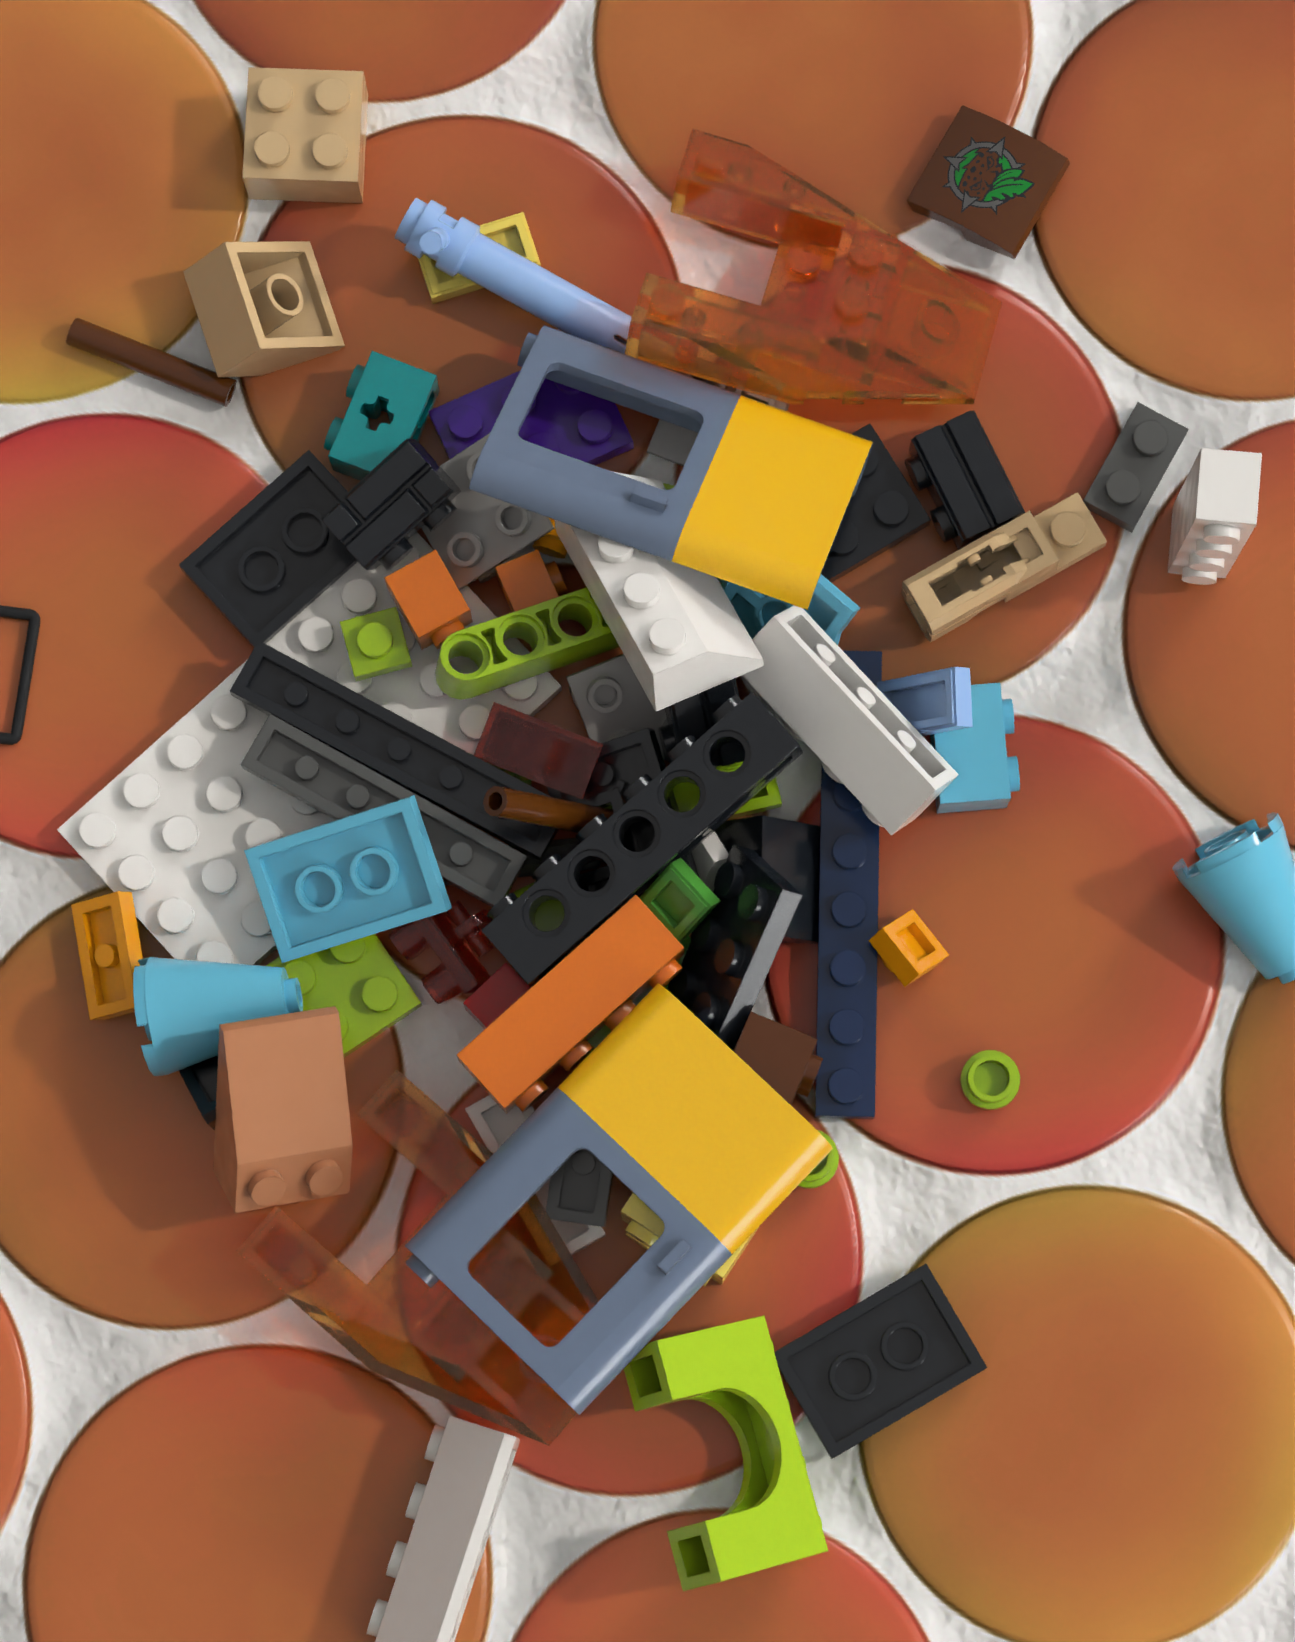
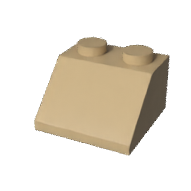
(262, 306)

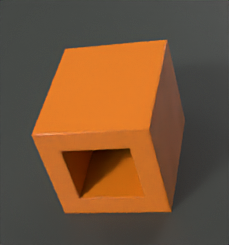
(429, 600)

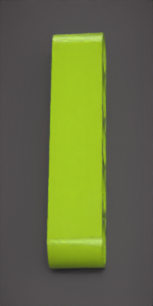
(536, 626)

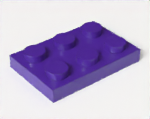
(557, 420)

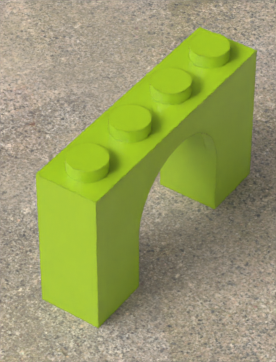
(775, 1509)

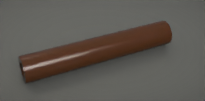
(151, 362)
(540, 809)

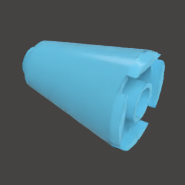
(1250, 892)
(188, 999)

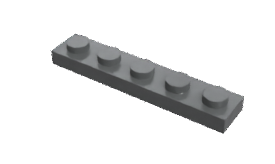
(345, 787)

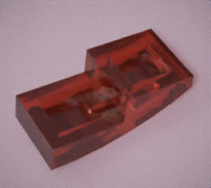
(538, 750)

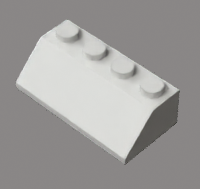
(663, 615)
(448, 1534)

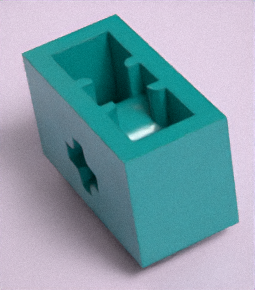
(378, 387)

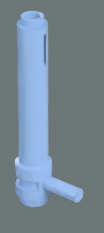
(466, 251)

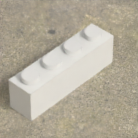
(1214, 514)
(846, 721)

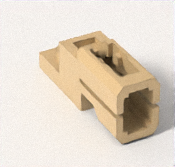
(1001, 565)

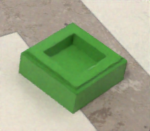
(679, 899)

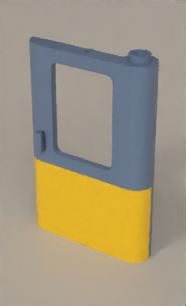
(749, 503)
(678, 1129)

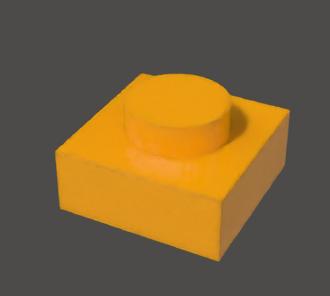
(908, 947)

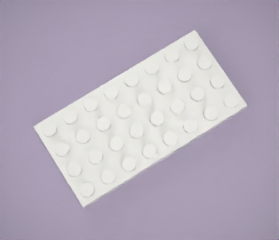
(188, 809)

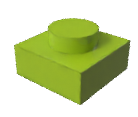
(376, 644)

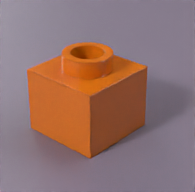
(529, 581)

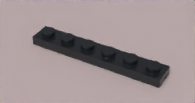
(385, 743)

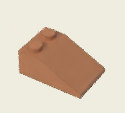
(282, 1110)

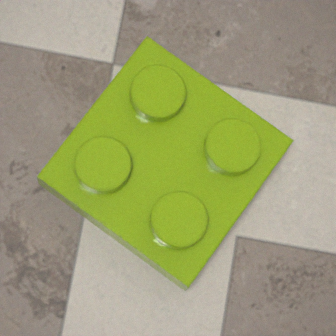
(361, 985)

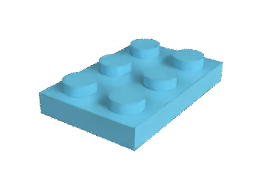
(348, 879)

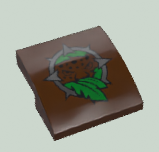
(988, 182)

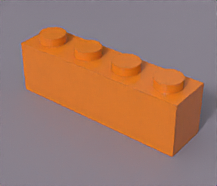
(571, 1005)

